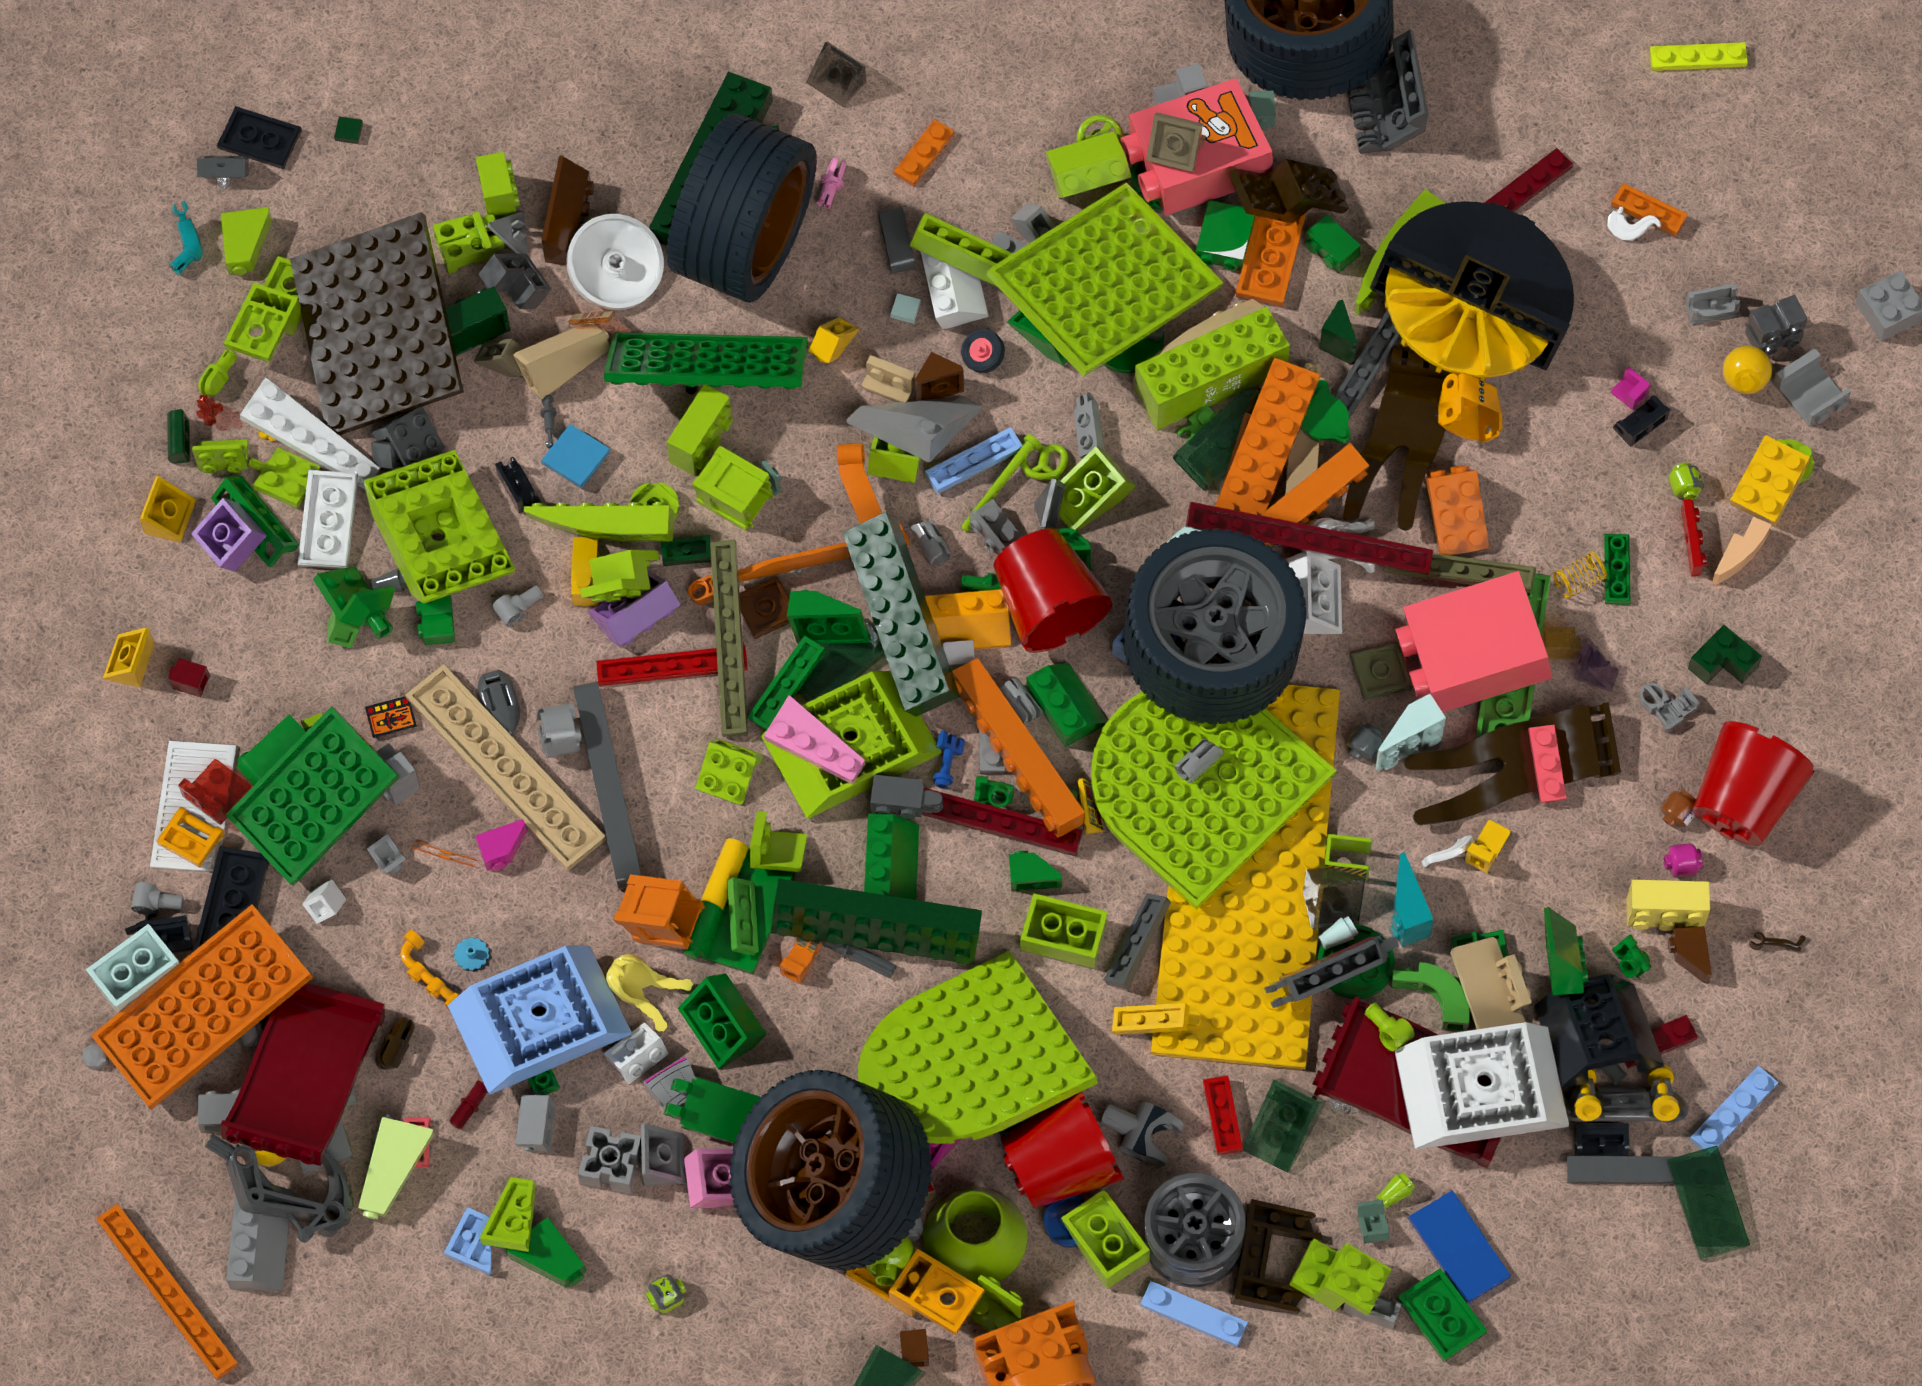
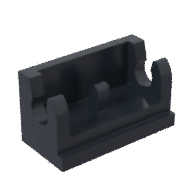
(1642, 421)
(516, 484)
(173, 931)
(1601, 1139)

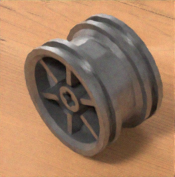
(1209, 1264)

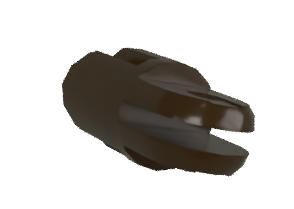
(395, 1044)

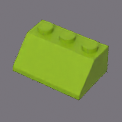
(1087, 164)

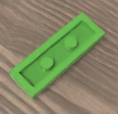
(743, 916)

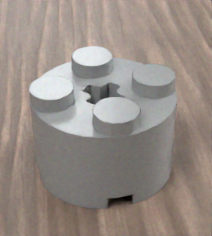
(557, 730)

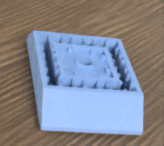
(514, 1043)

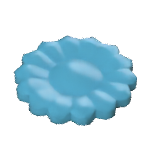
(471, 954)

